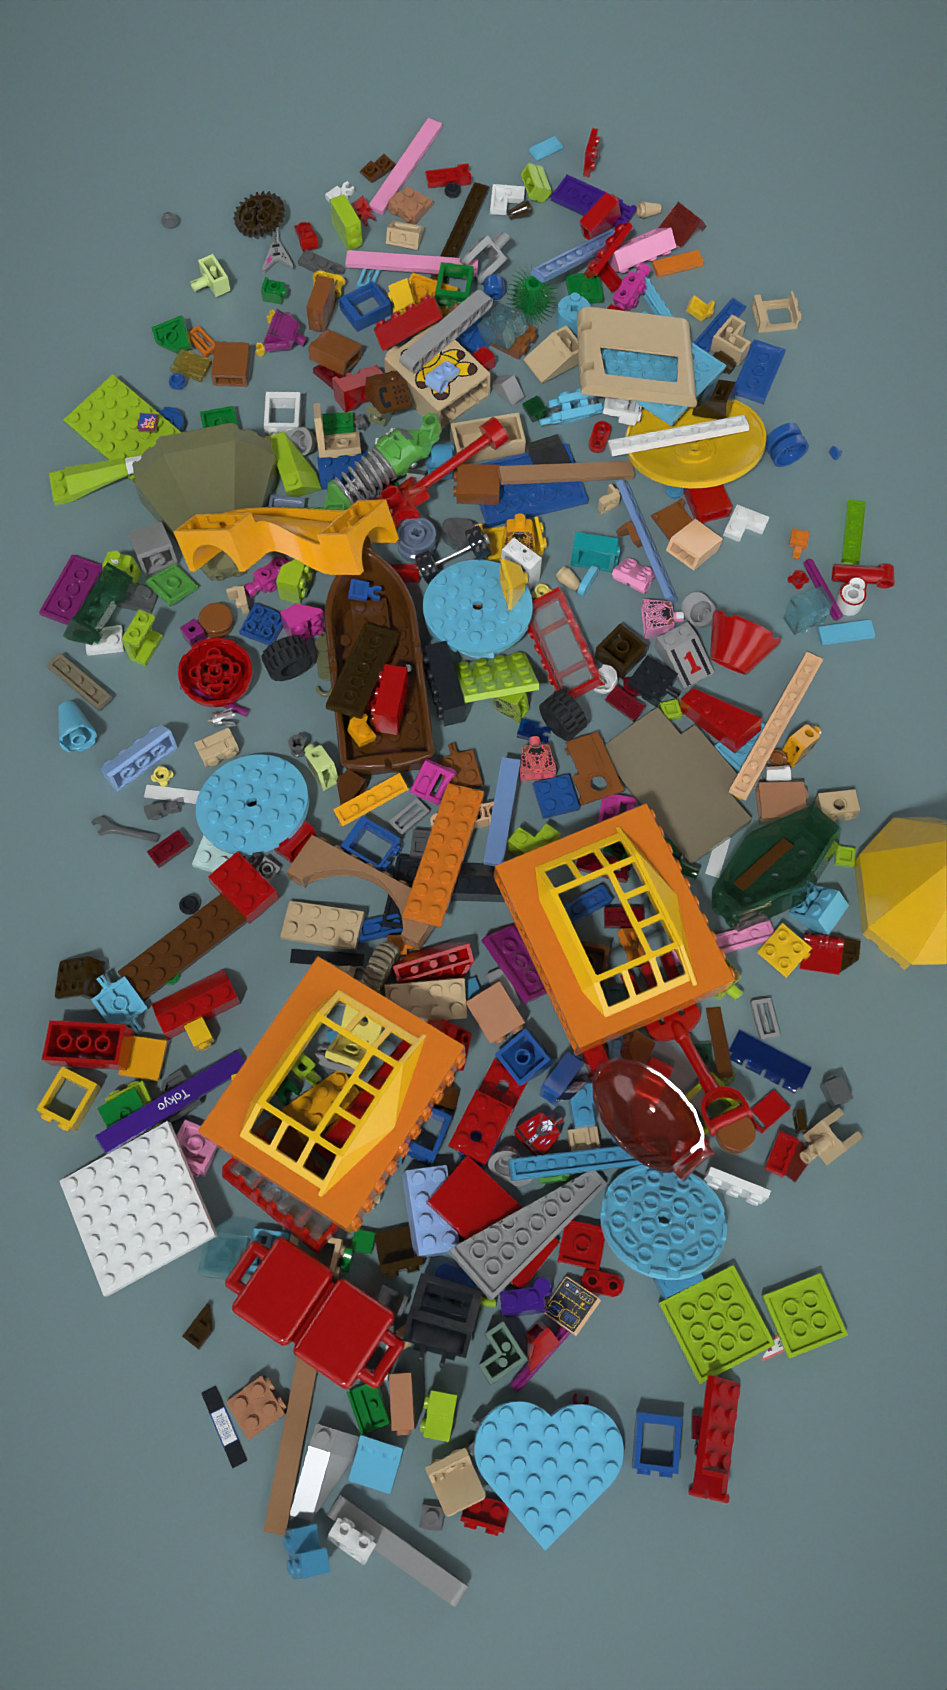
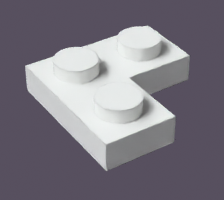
(505, 194)
(742, 519)

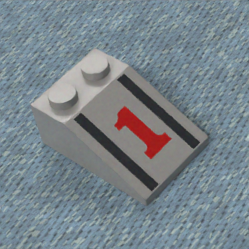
(684, 655)

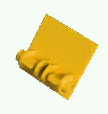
(784, 950)

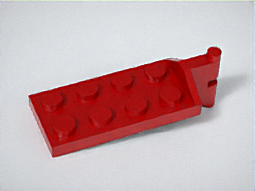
(716, 1440)

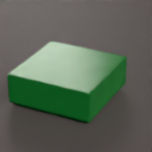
(363, 1241)

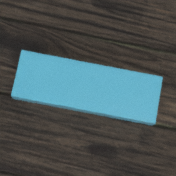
(846, 632)

